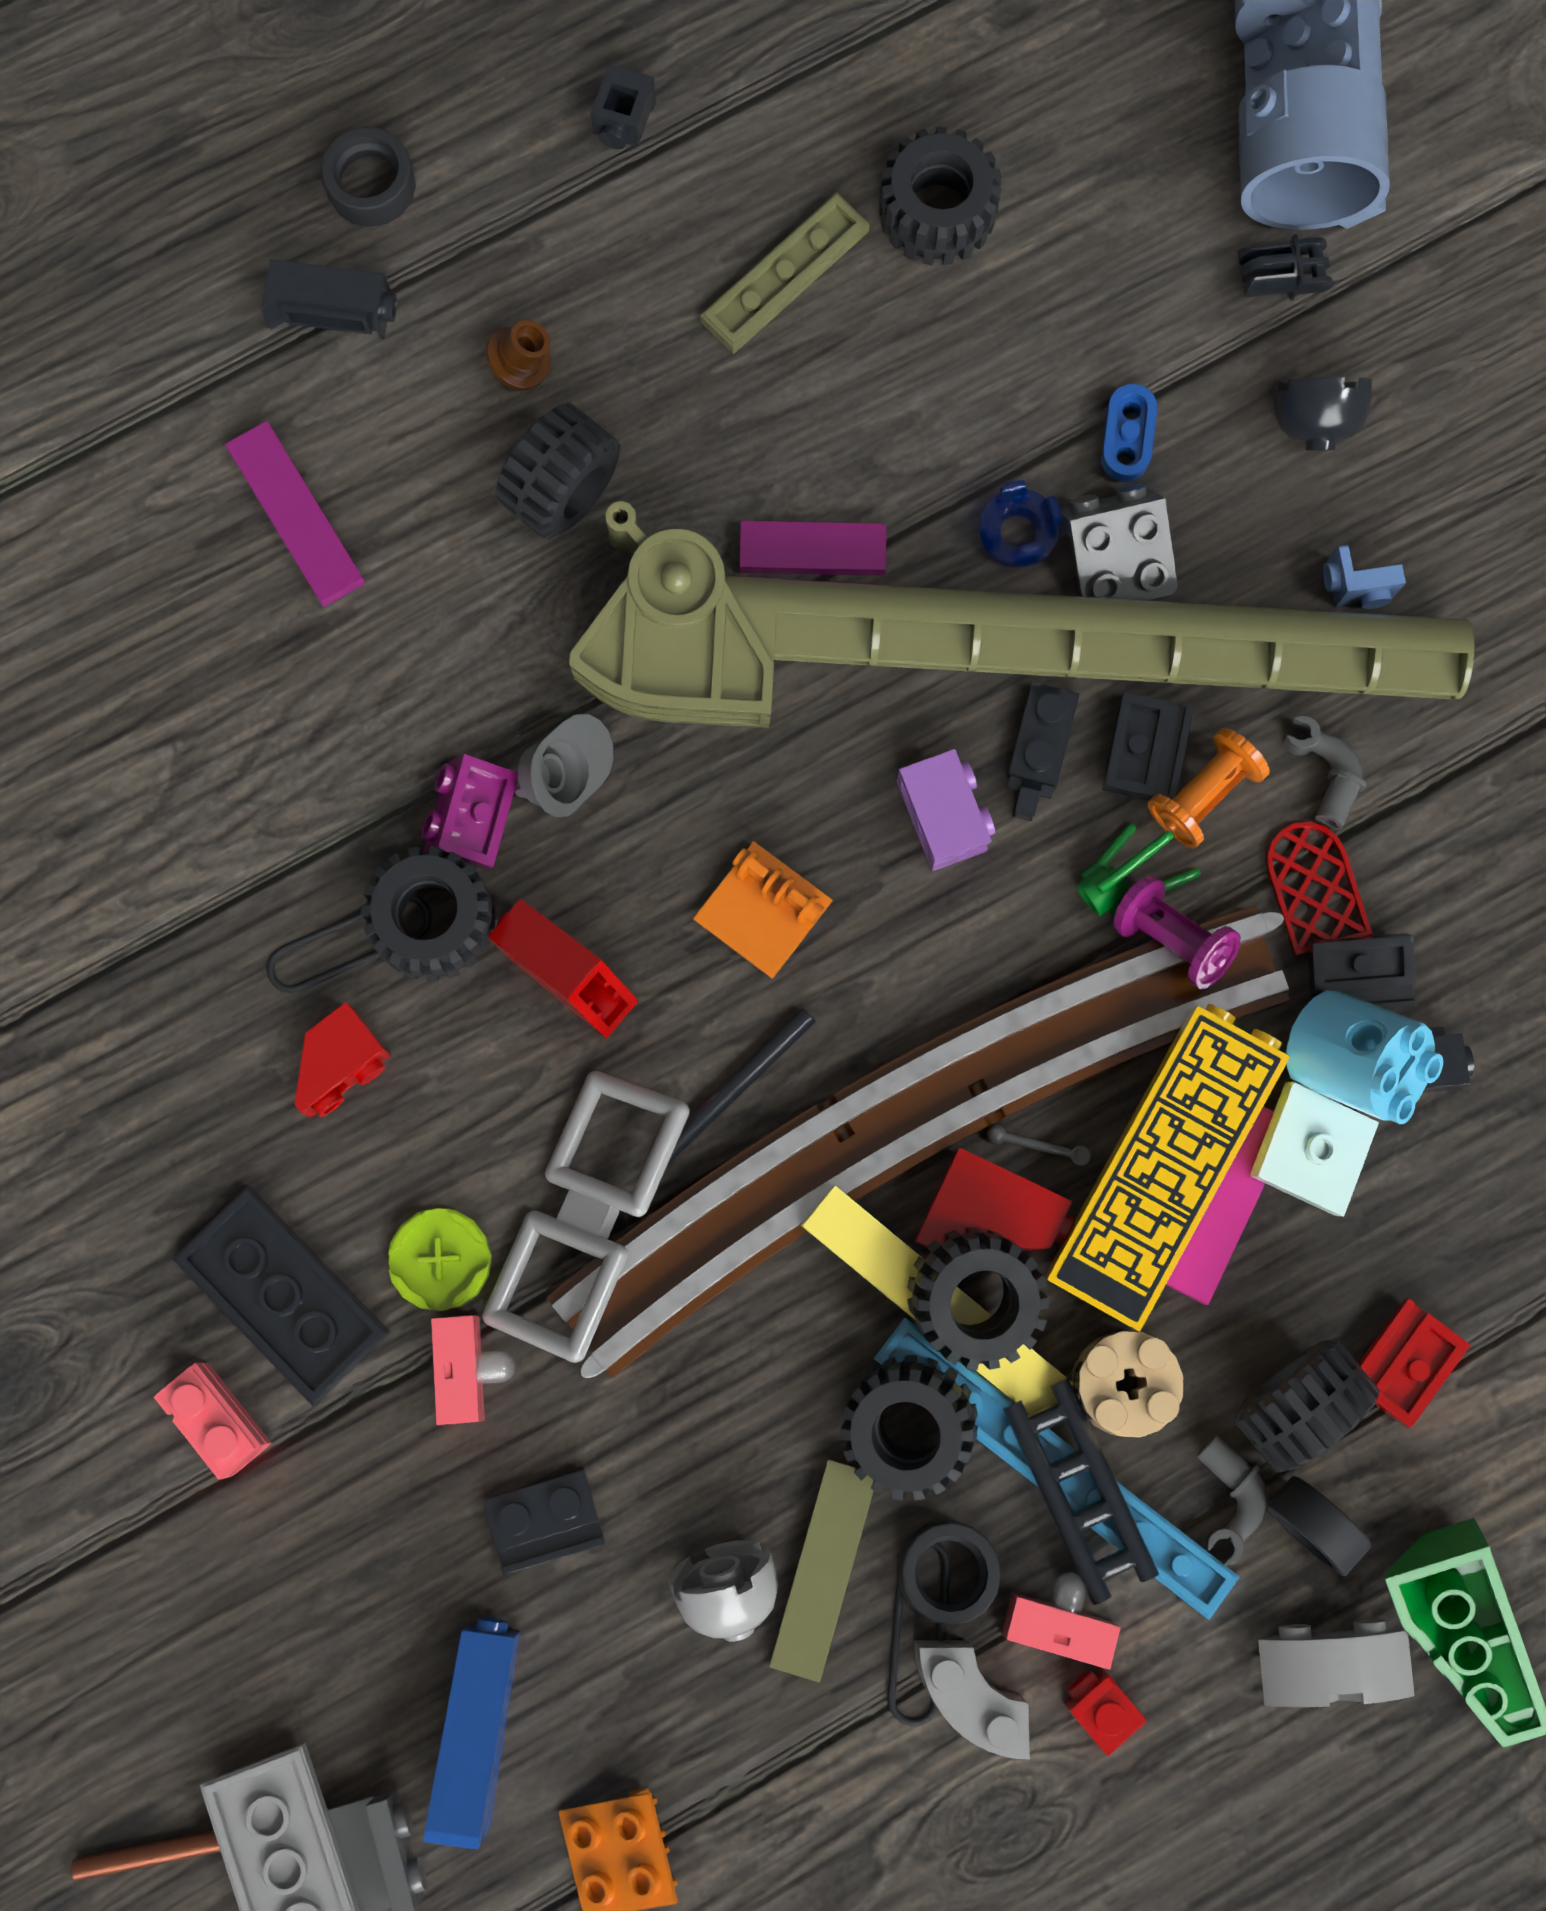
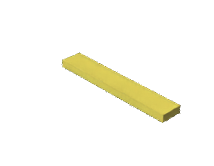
(888, 1264)

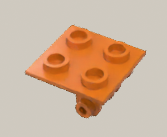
(762, 909)
(619, 1854)

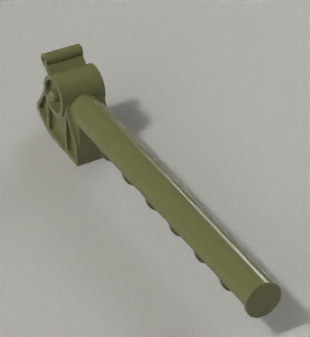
(704, 644)

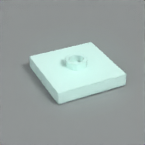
(1314, 1149)

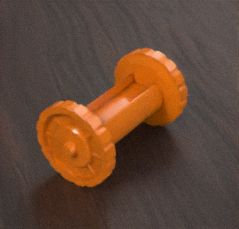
(1209, 787)

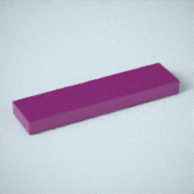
(295, 514)

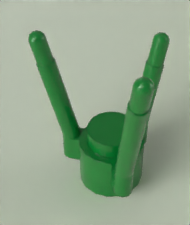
(1104, 889)

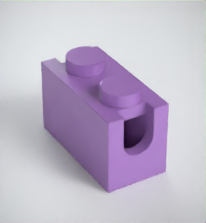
(945, 809)

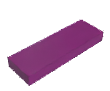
(813, 548)

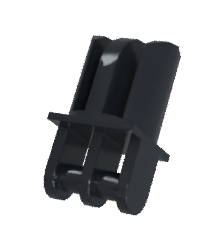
(1281, 269)

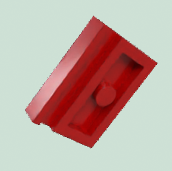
(1411, 1361)

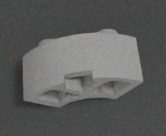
(1328, 1667)
(968, 1702)

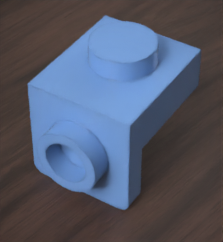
(1366, 587)

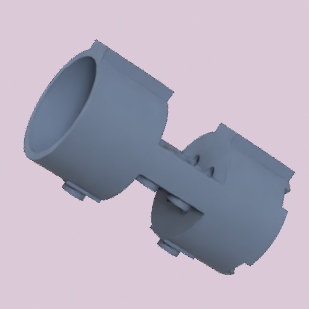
(1312, 113)

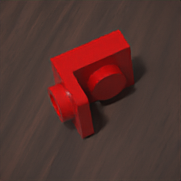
(1103, 1710)

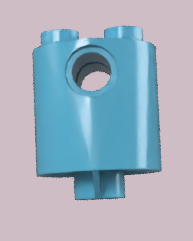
(1362, 1055)

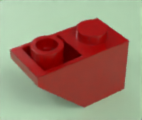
(335, 1058)

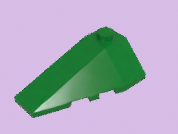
(1463, 1620)

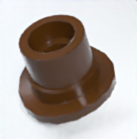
(519, 355)

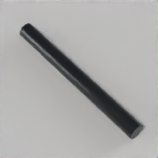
(743, 1078)

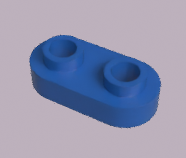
(1127, 435)

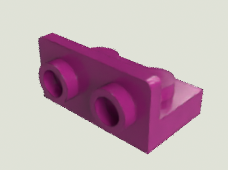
(470, 809)

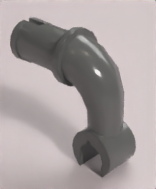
(1345, 771)
(1246, 1487)

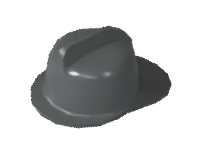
(566, 765)

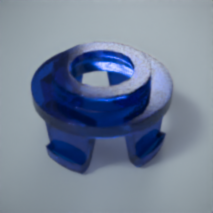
(1019, 501)

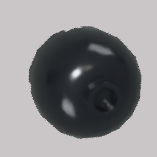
(1321, 409)

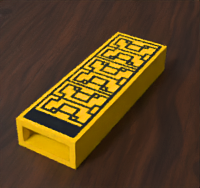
(1167, 1165)

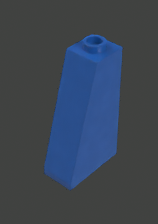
(473, 1736)

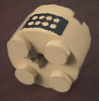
(1151, 1402)

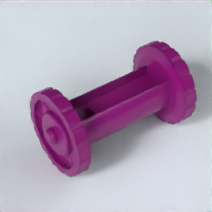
(1206, 952)

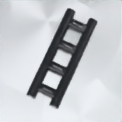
(1112, 1502)

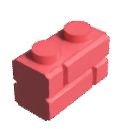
(213, 1420)

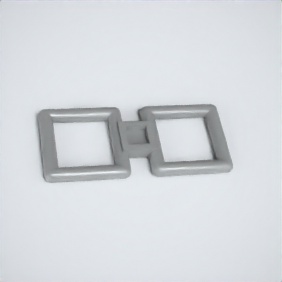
(586, 1215)

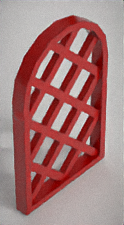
(1344, 866)

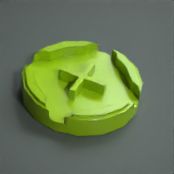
(439, 1259)

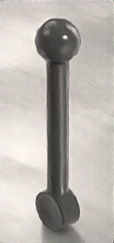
(1078, 1155)

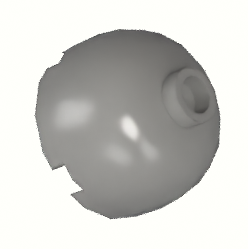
(726, 1592)

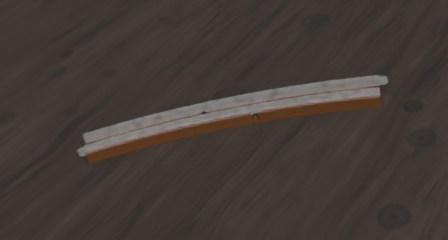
(901, 1119)

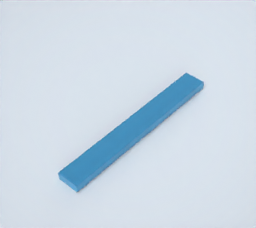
(1179, 1560)

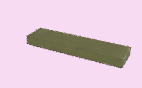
(784, 273)
(822, 1572)

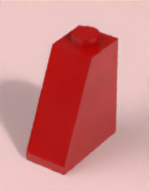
(563, 967)
(995, 1199)

